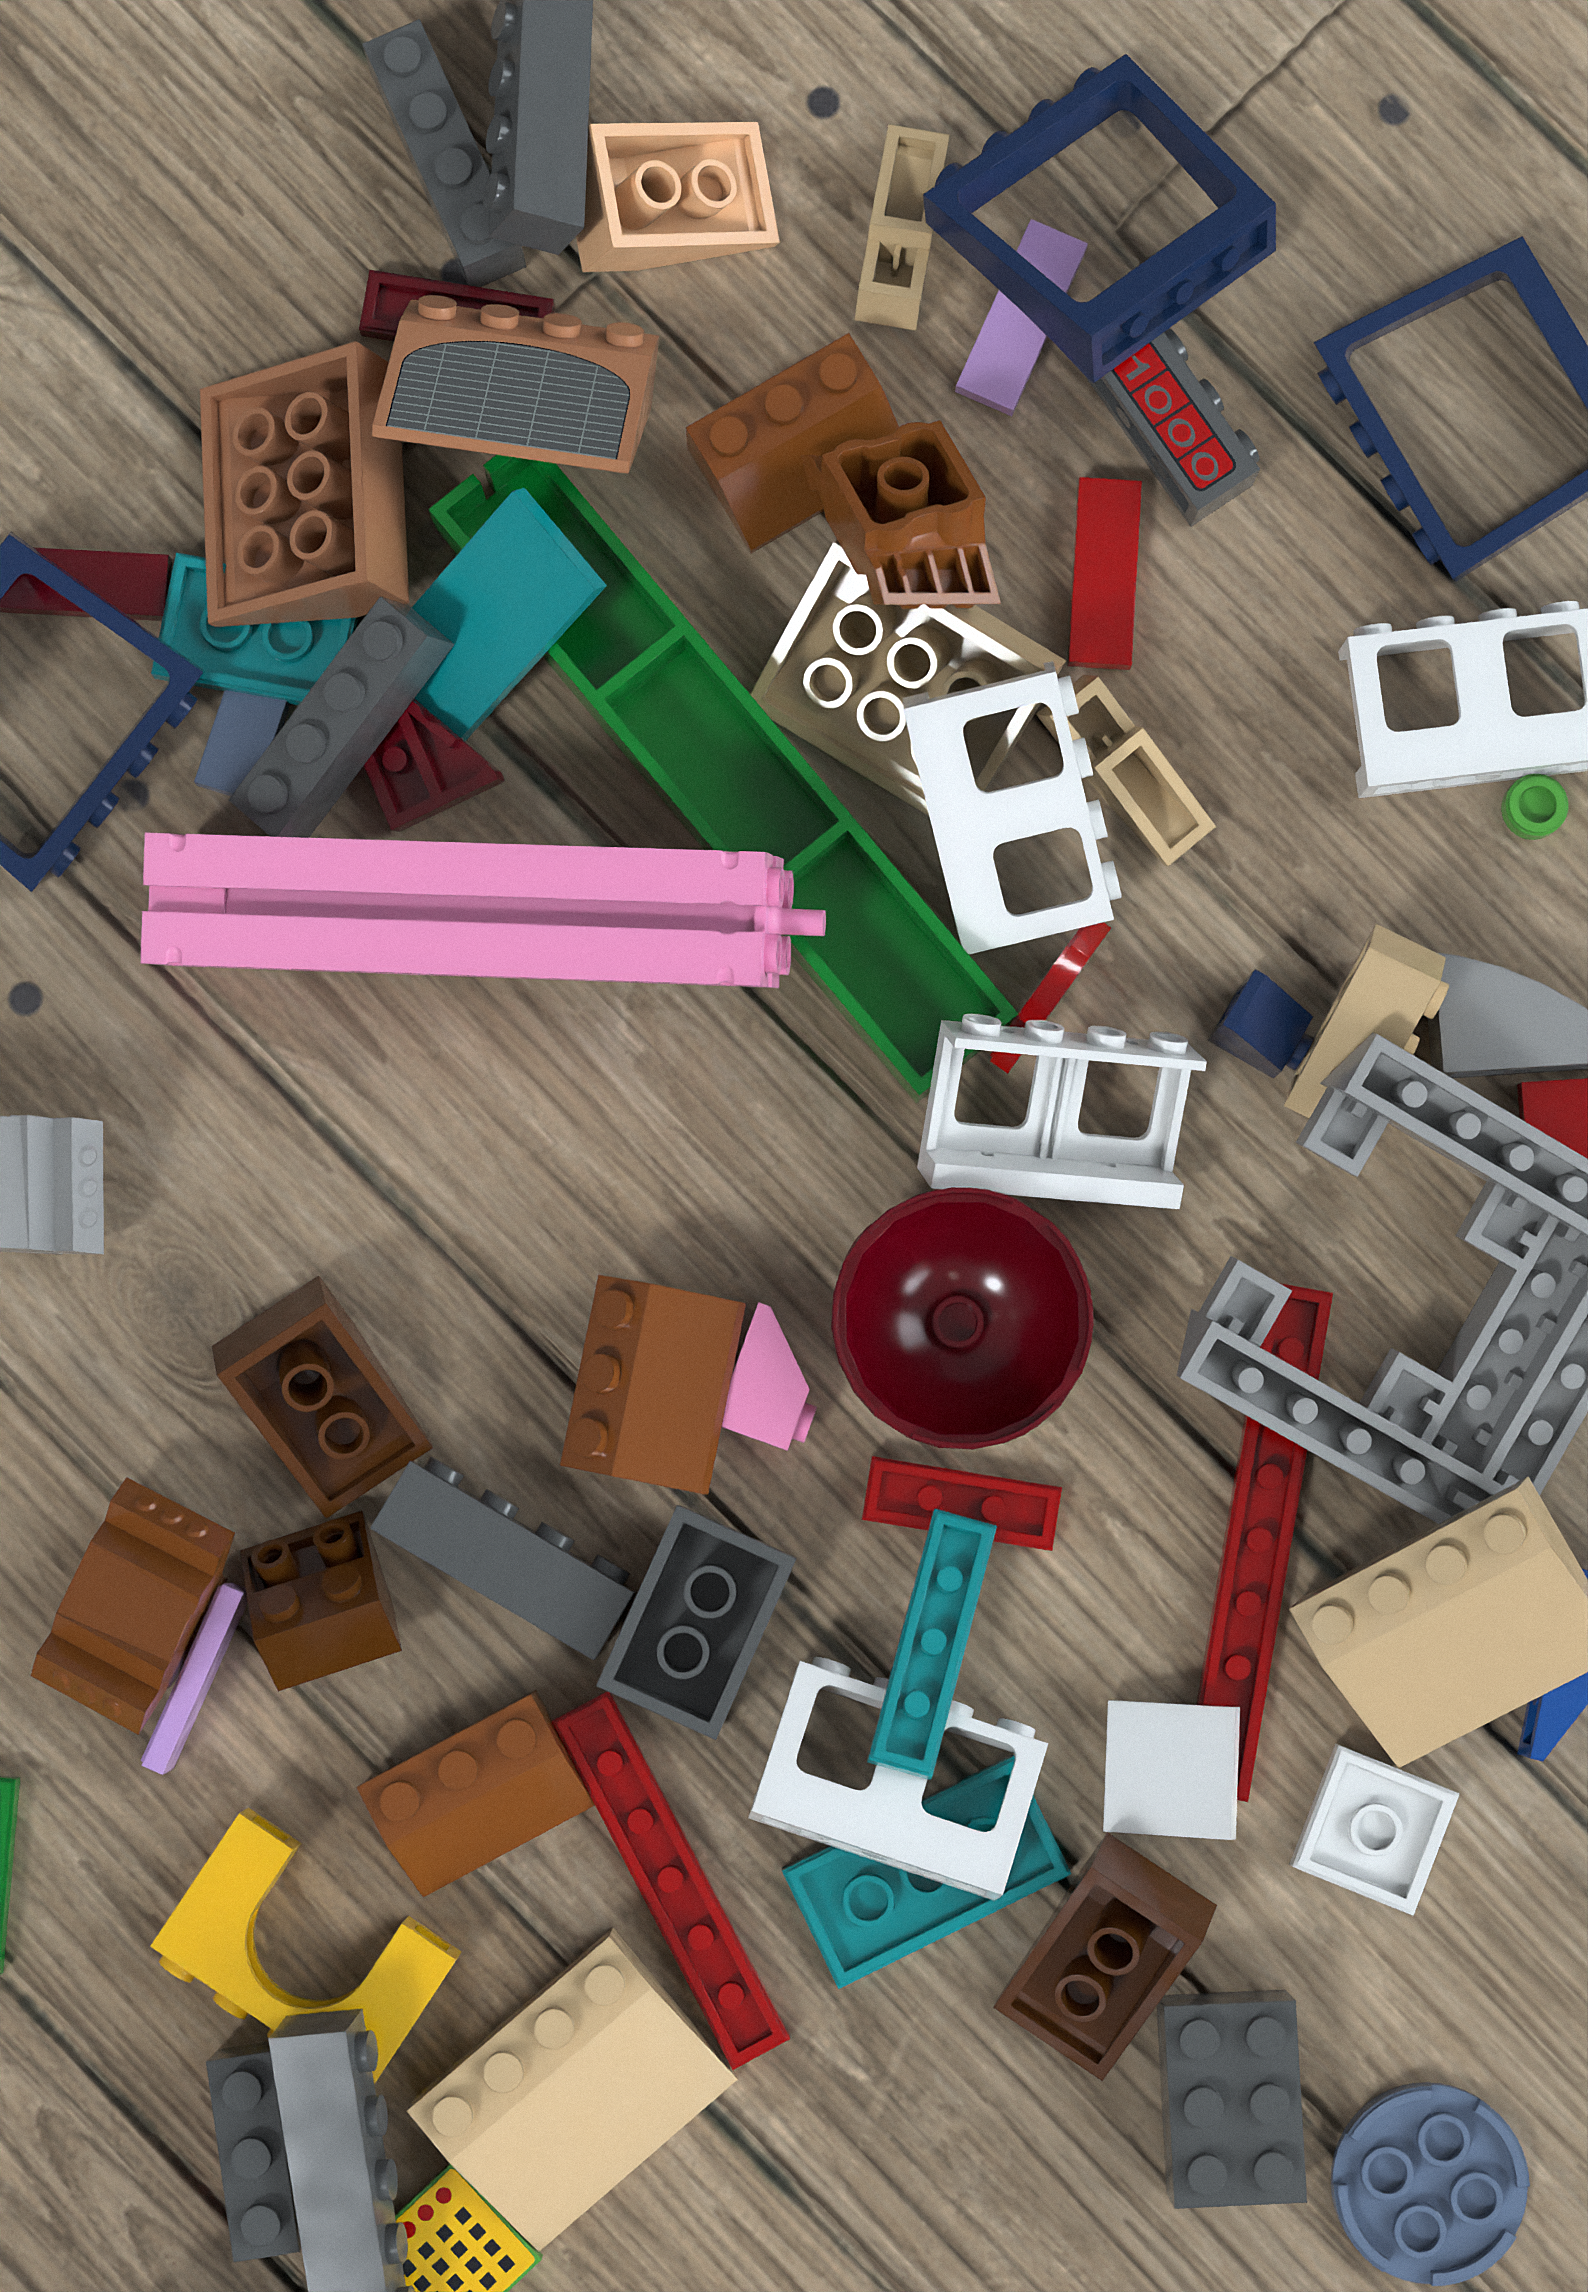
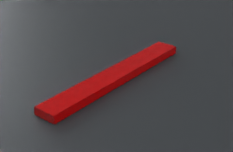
(1260, 1540)

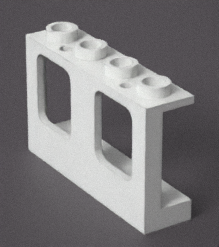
(1489, 737)
(974, 822)
(1048, 1151)
(888, 1816)

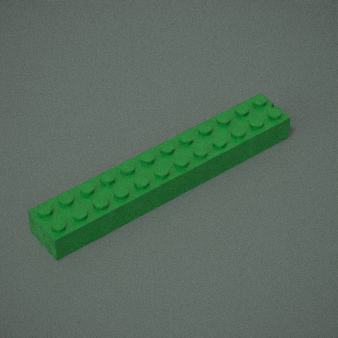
(744, 784)

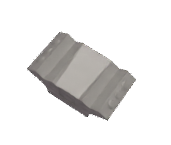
(51, 1185)

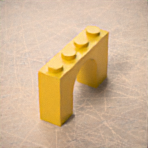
(215, 1942)

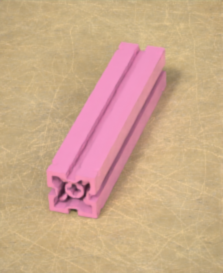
(471, 909)

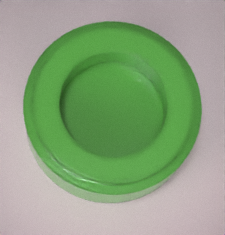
(1534, 806)

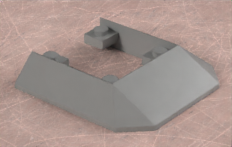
(1520, 1361)

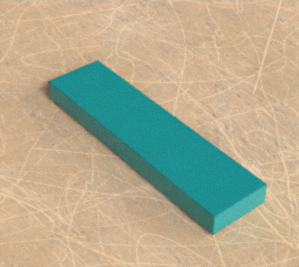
(932, 1644)

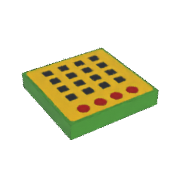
(461, 2240)

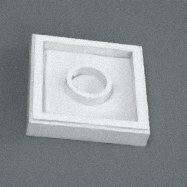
(1171, 1769)
(1374, 1829)

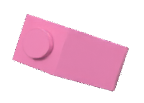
(768, 1387)

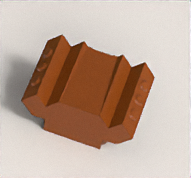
(908, 517)
(134, 1606)

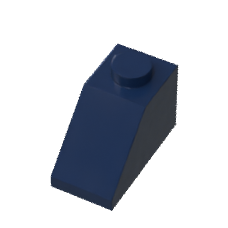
(1264, 1026)

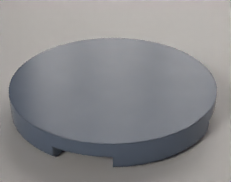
(1429, 2183)

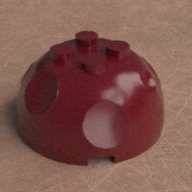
(962, 1318)

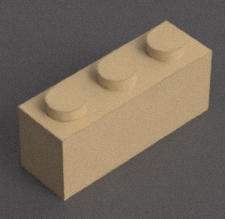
(1382, 995)

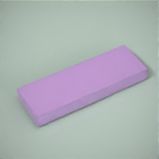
(1009, 339)
(195, 1678)

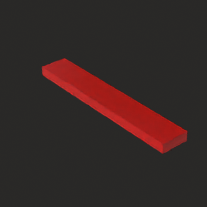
(671, 1879)

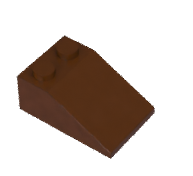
(320, 1397)
(1106, 1956)

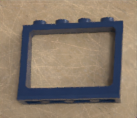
(1521, 269)
(1155, 293)
(134, 750)

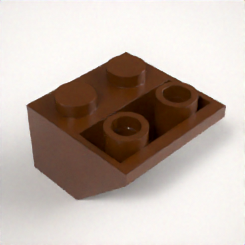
(319, 1601)

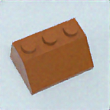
(757, 440)
(653, 1384)
(476, 1794)

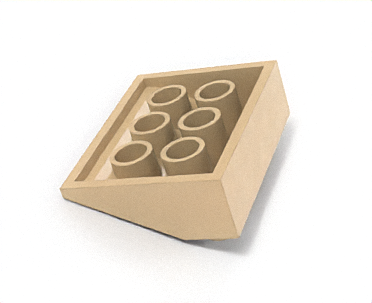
(852, 662)
(1454, 1624)
(572, 2091)

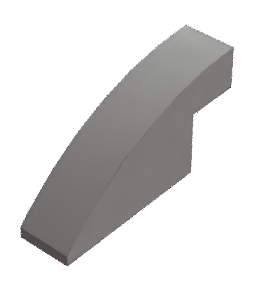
(1504, 1024)

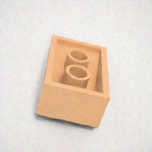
(674, 194)

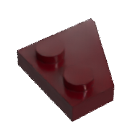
(425, 769)

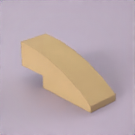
(898, 230)
(1133, 773)

